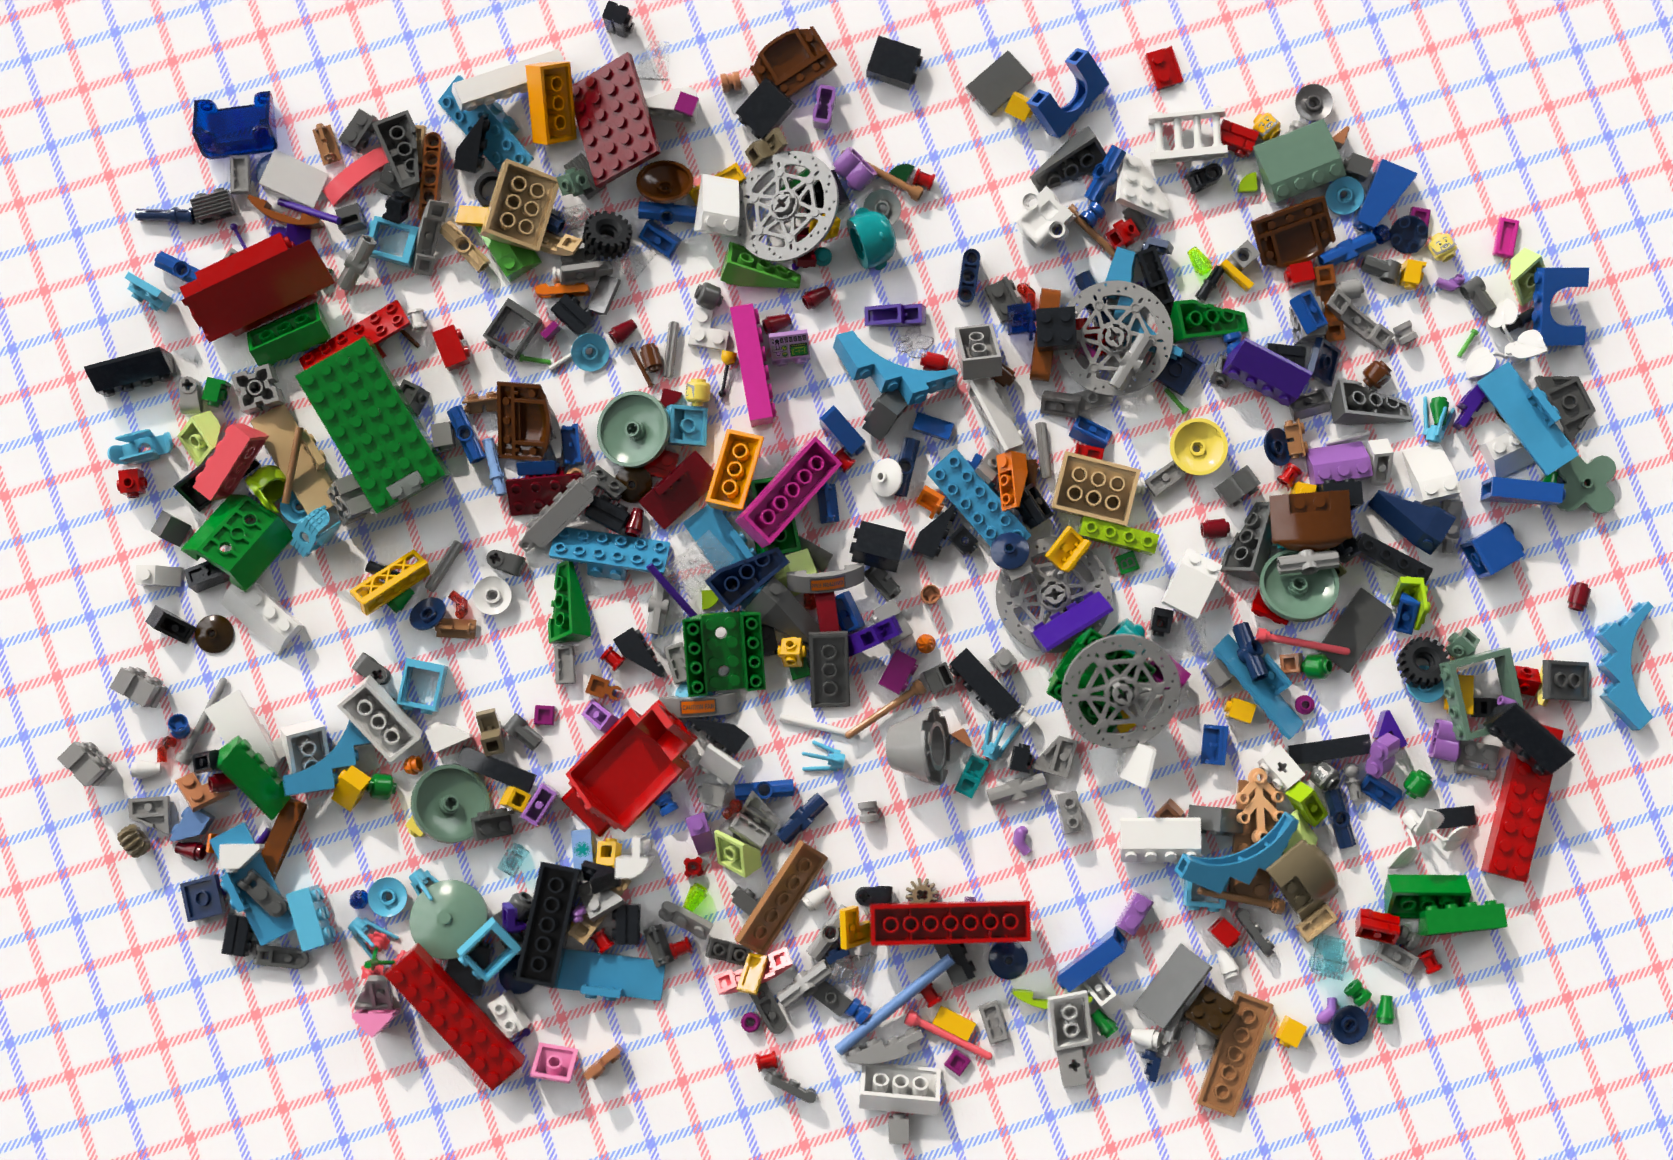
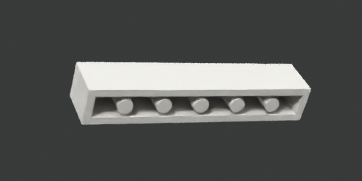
(498, 82)

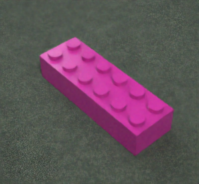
(751, 363)
(788, 492)

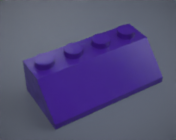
(1266, 372)
(1071, 621)

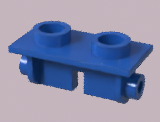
(828, 504)

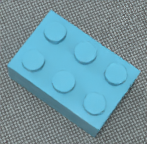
(310, 917)

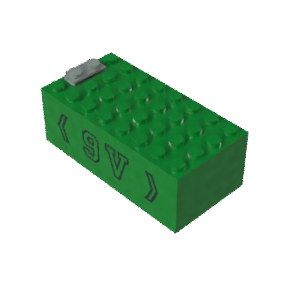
(372, 425)

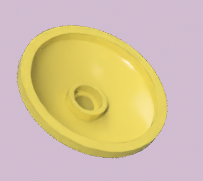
(1206, 436)

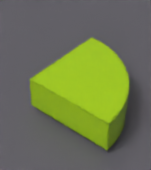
(1248, 184)
(709, 599)

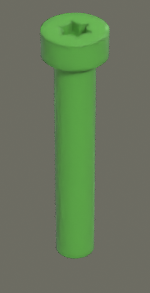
(1473, 332)
(533, 359)
(1176, 401)

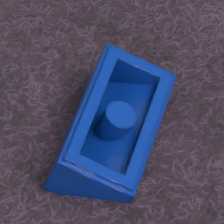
(659, 238)
(1308, 312)
(933, 426)
(1090, 433)
(537, 467)
(848, 612)
(1406, 614)
(1381, 791)

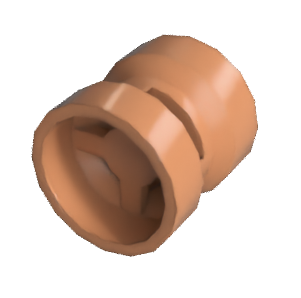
(730, 81)
(930, 594)

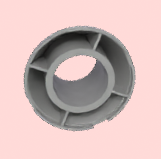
(920, 746)

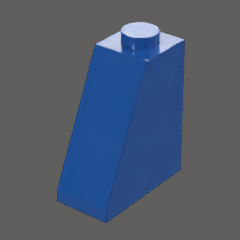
(842, 431)

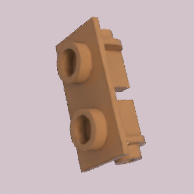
(326, 144)
(475, 402)
(1295, 431)
(456, 628)

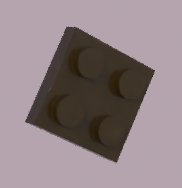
(1211, 1012)

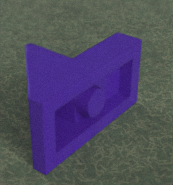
(295, 233)
(1387, 723)

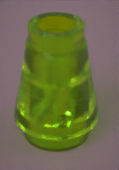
(1199, 261)
(695, 896)

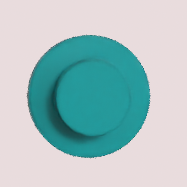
(823, 256)

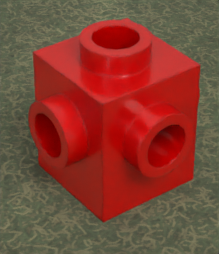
(1126, 231)
(131, 482)
(1528, 680)

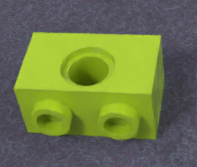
(1307, 803)

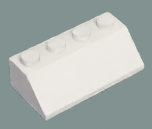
(994, 414)
(1506, 454)
(262, 616)
(380, 718)
(1159, 839)
(900, 1088)

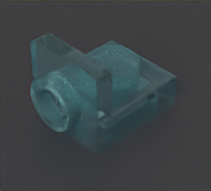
(513, 859)

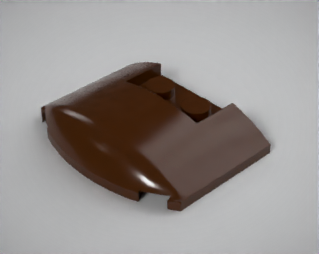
(794, 60)
(1294, 233)
(522, 421)
(1311, 520)

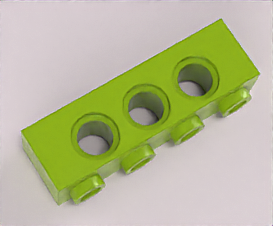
(1118, 535)

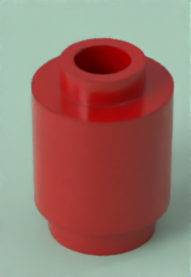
(934, 362)

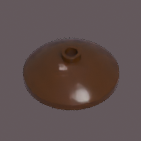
(664, 181)

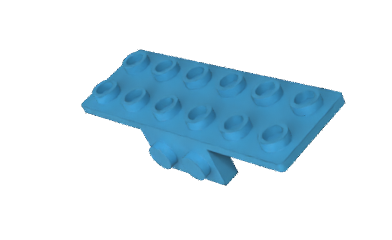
(500, 137)
(1529, 417)
(975, 498)
(720, 527)
(608, 553)
(1264, 692)
(264, 925)
(611, 975)

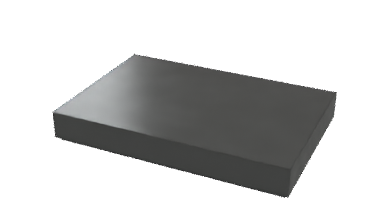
(999, 82)
(1565, 680)

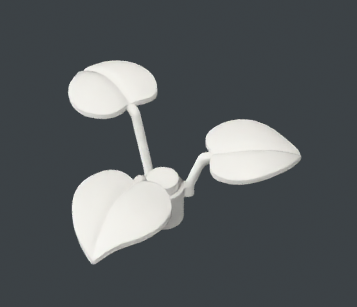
(1528, 345)
(1421, 826)

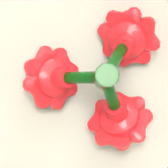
(374, 966)

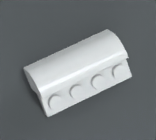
(636, 863)

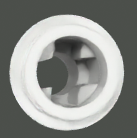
(145, 769)
(815, 898)
(1227, 964)
(1146, 1037)

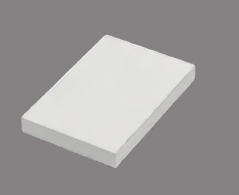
(293, 179)

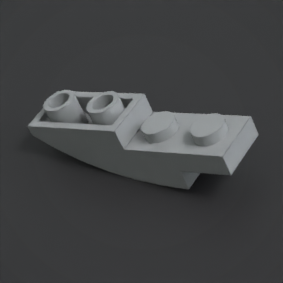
(877, 1052)

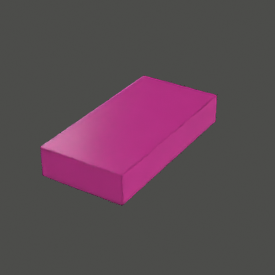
(1505, 237)

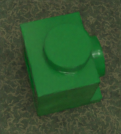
(215, 391)

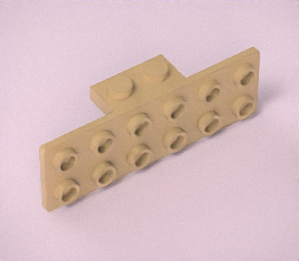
(310, 478)

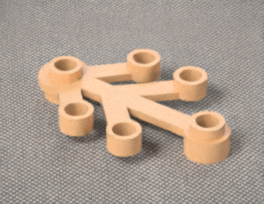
(1259, 802)

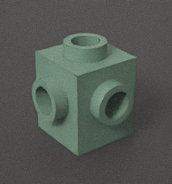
(573, 182)
(1462, 644)

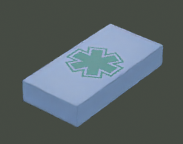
(582, 847)

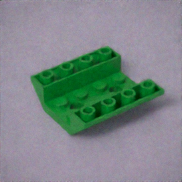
(251, 545)
(1088, 637)
(738, 650)

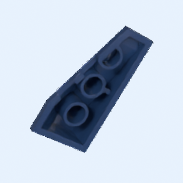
(1416, 522)
(740, 580)

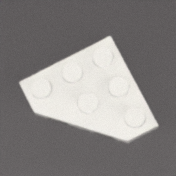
(1139, 190)

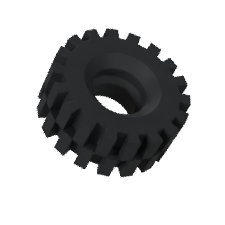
(607, 225)
(1426, 649)

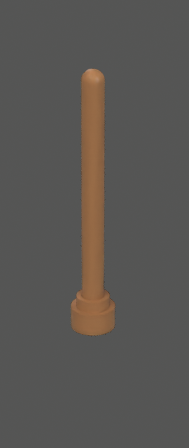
(913, 191)
(1091, 232)
(916, 689)
(1275, 905)

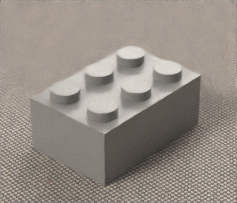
(978, 351)

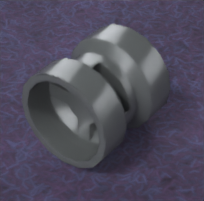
(1408, 939)

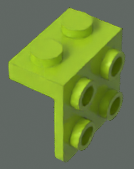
(1415, 588)

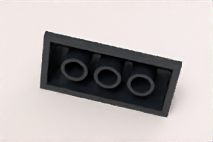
(131, 371)
(1527, 739)

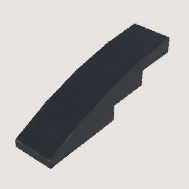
(1155, 277)
(1330, 749)
(496, 769)

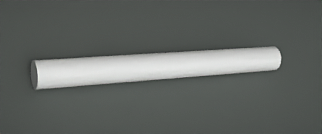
(814, 725)

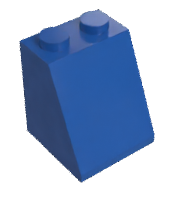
(1493, 550)

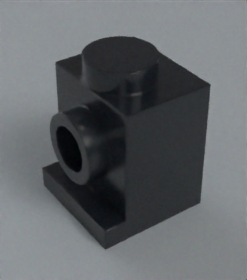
(397, 207)
(956, 538)
(1165, 616)
(1020, 758)

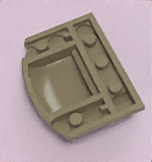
(1305, 878)

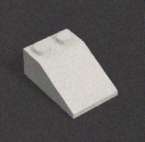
(662, 106)
(717, 206)
(1431, 474)
(1191, 583)
(304, 744)
(720, 764)
(1137, 764)
(1069, 1020)

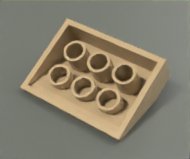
(520, 206)
(1095, 488)

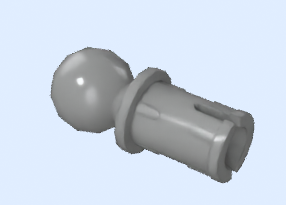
(1352, 770)

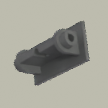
(609, 484)
(887, 588)
(658, 945)

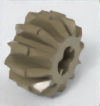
(133, 841)
(922, 887)

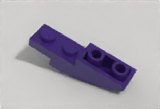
(1469, 404)
(873, 635)

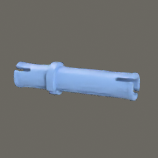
(496, 473)

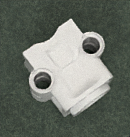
(1039, 222)

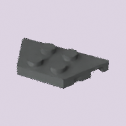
(1570, 399)

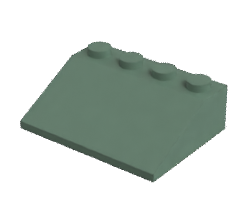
(1298, 161)

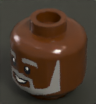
(1376, 374)

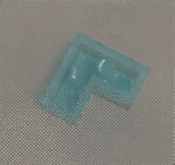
(1328, 957)

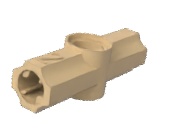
(472, 253)

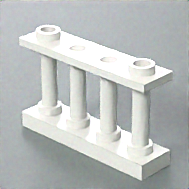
(1198, 151)

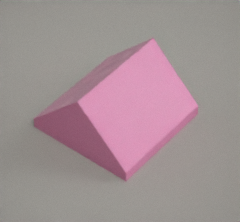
(374, 1020)
(554, 1063)

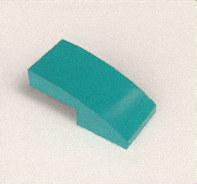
(972, 775)

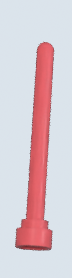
(1264, 636)
(914, 1019)

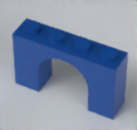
(1089, 85)
(1547, 283)

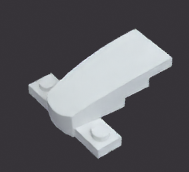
(235, 717)

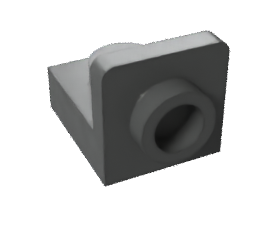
(1218, 377)

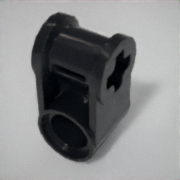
(1200, 179)
(876, 894)

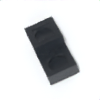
(1483, 707)
(1457, 816)

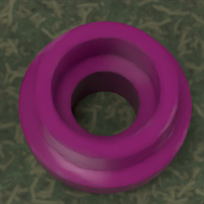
(1298, 704)
(748, 1028)

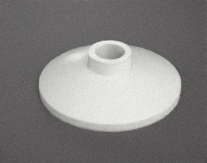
(886, 477)
(482, 594)

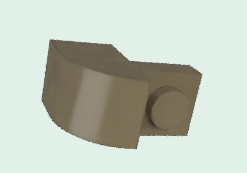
(765, 148)
(491, 732)

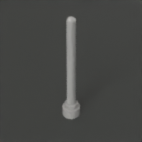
(184, 756)

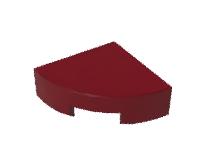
(670, 397)

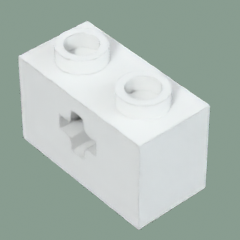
(1290, 770)
(509, 1014)

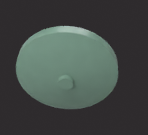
(633, 429)
(1298, 595)
(447, 801)
(448, 919)

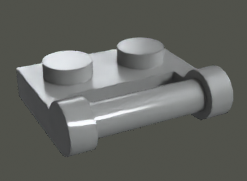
(1478, 753)

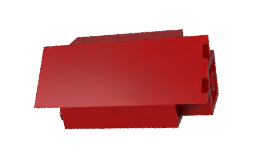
(255, 286)
(628, 768)

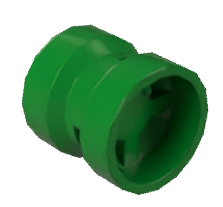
(1357, 992)

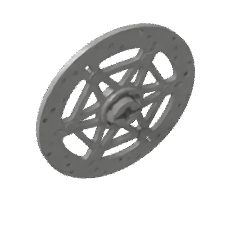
(786, 206)
(1136, 294)
(1018, 601)
(1111, 686)

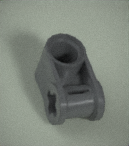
(509, 562)
(368, 666)

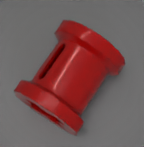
(923, 179)
(846, 461)
(1289, 475)
(612, 658)
(602, 940)
(681, 948)
(1430, 961)
(930, 995)
(766, 1061)

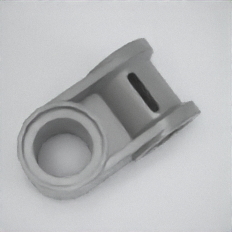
(190, 399)

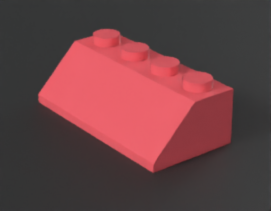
(229, 461)

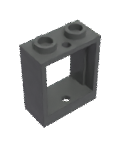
(512, 306)

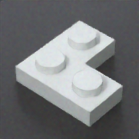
(703, 335)

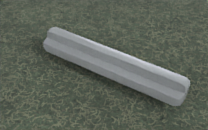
(670, 351)
(1043, 450)
(444, 566)

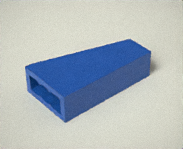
(1383, 191)
(1522, 491)
(1092, 959)

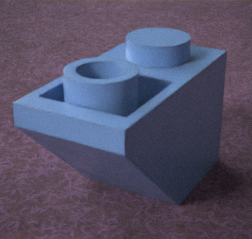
(192, 824)

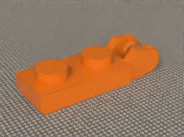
(559, 290)

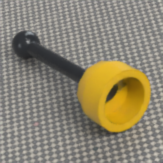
(727, 358)

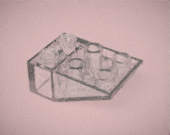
(698, 564)

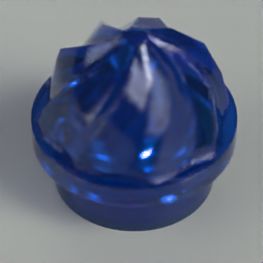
(1381, 233)
(359, 899)

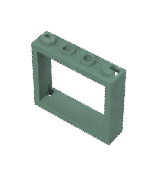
(1452, 689)

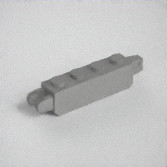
(560, 512)

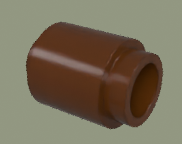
(651, 357)
(1007, 376)

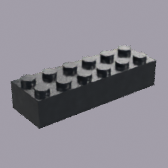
(548, 925)

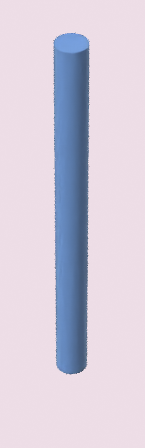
(894, 1004)

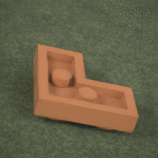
(195, 794)
(597, 1068)

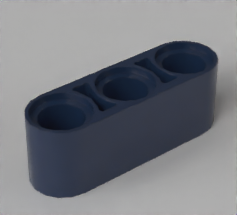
(972, 269)

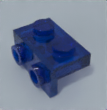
(1021, 320)

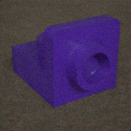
(510, 917)

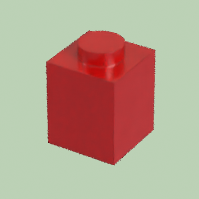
(1299, 274)
(1224, 932)

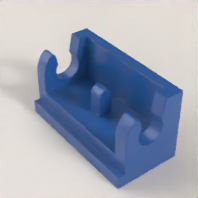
(572, 445)
(1214, 744)

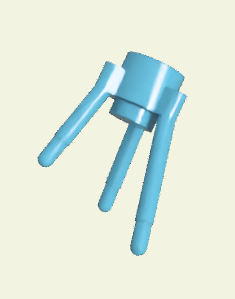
(1435, 433)
(992, 750)
(836, 759)
(419, 881)
(359, 929)

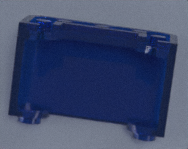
(235, 129)

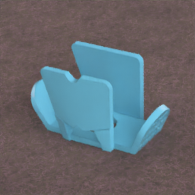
(130, 452)
(312, 525)

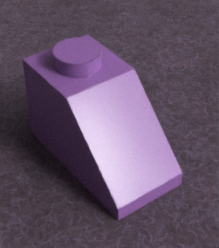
(599, 716)
(701, 833)

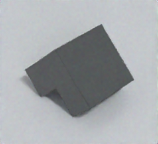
(351, 218)
(171, 528)
(939, 678)

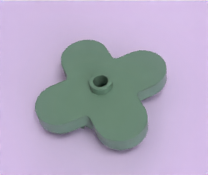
(1596, 475)

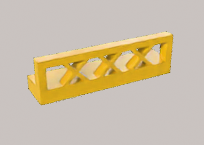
(394, 584)

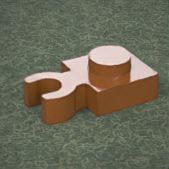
(600, 687)

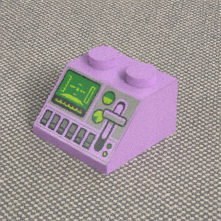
(789, 347)

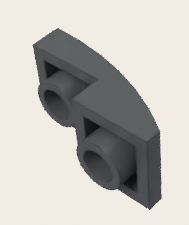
(727, 951)

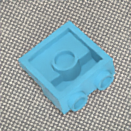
(151, 294)
(687, 425)

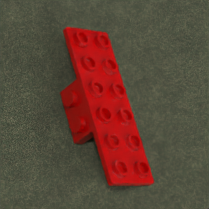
(376, 327)

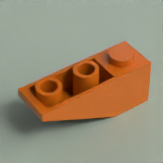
(1012, 478)

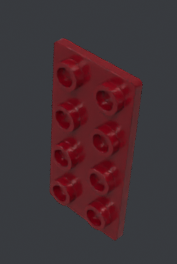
(678, 490)
(536, 491)

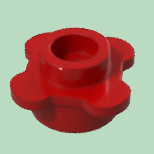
(698, 867)

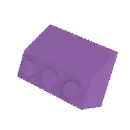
(1338, 463)

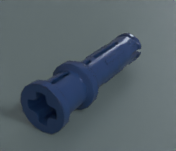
(174, 215)

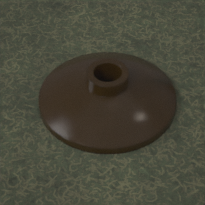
(642, 480)
(223, 633)

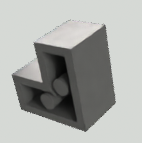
(885, 413)
(1217, 819)

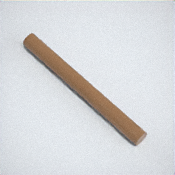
(292, 465)

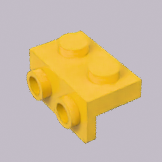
(1067, 550)

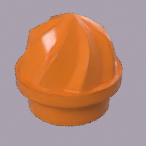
(925, 643)
(413, 765)

